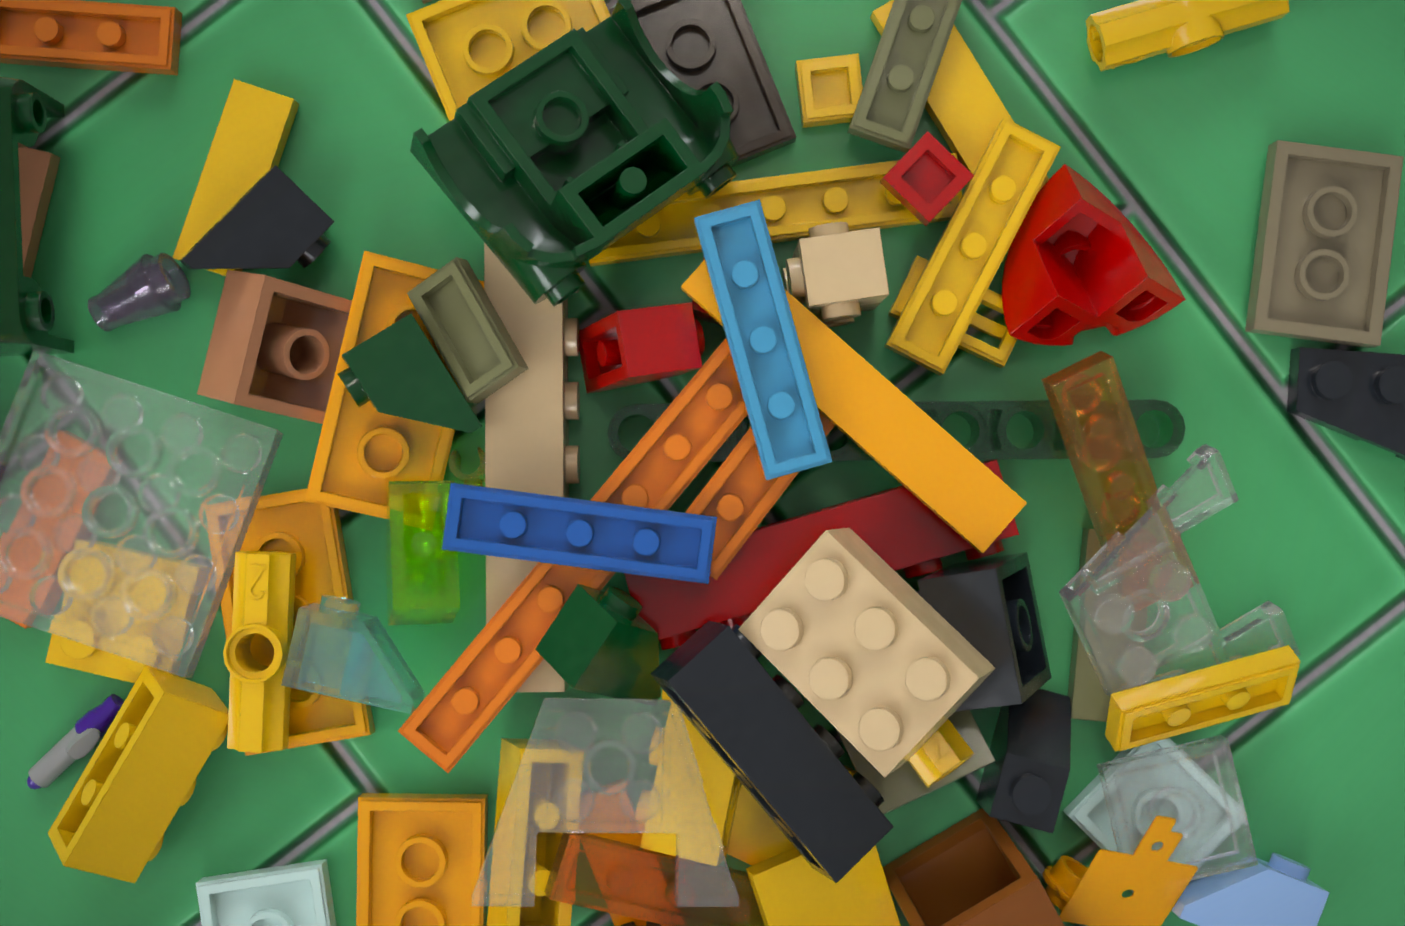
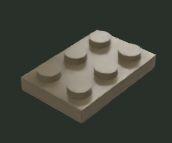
(1324, 244)

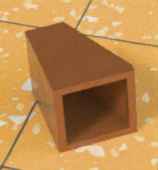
(969, 879)

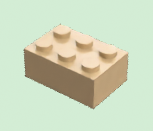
(865, 649)

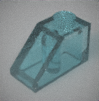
(349, 657)

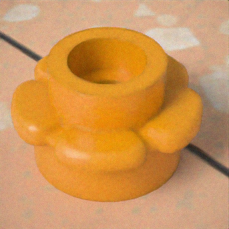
(1063, 879)

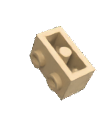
(837, 272)

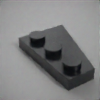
(1351, 394)

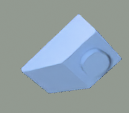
(1254, 896)

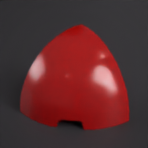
(1080, 268)

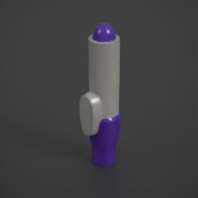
(75, 743)

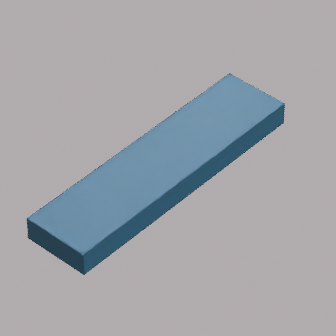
(762, 340)

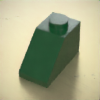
(406, 378)
(603, 645)

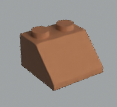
(274, 346)

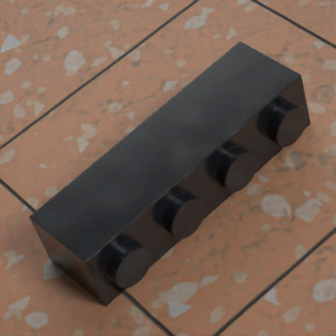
(774, 749)

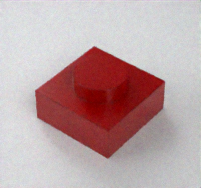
(926, 178)

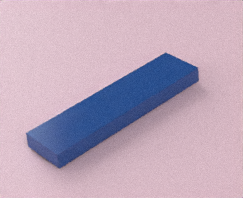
(579, 533)

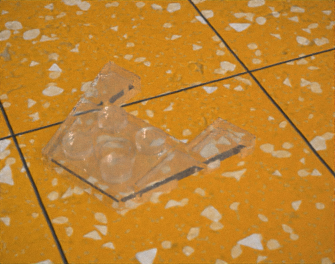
(1143, 602)
(607, 772)

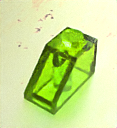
(419, 574)

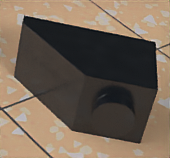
(264, 229)
(1030, 761)

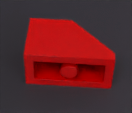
(640, 346)

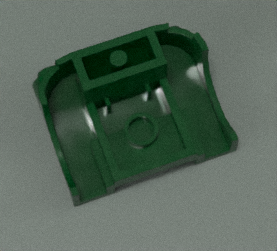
(578, 151)

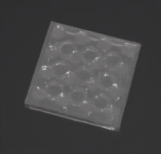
(123, 511)

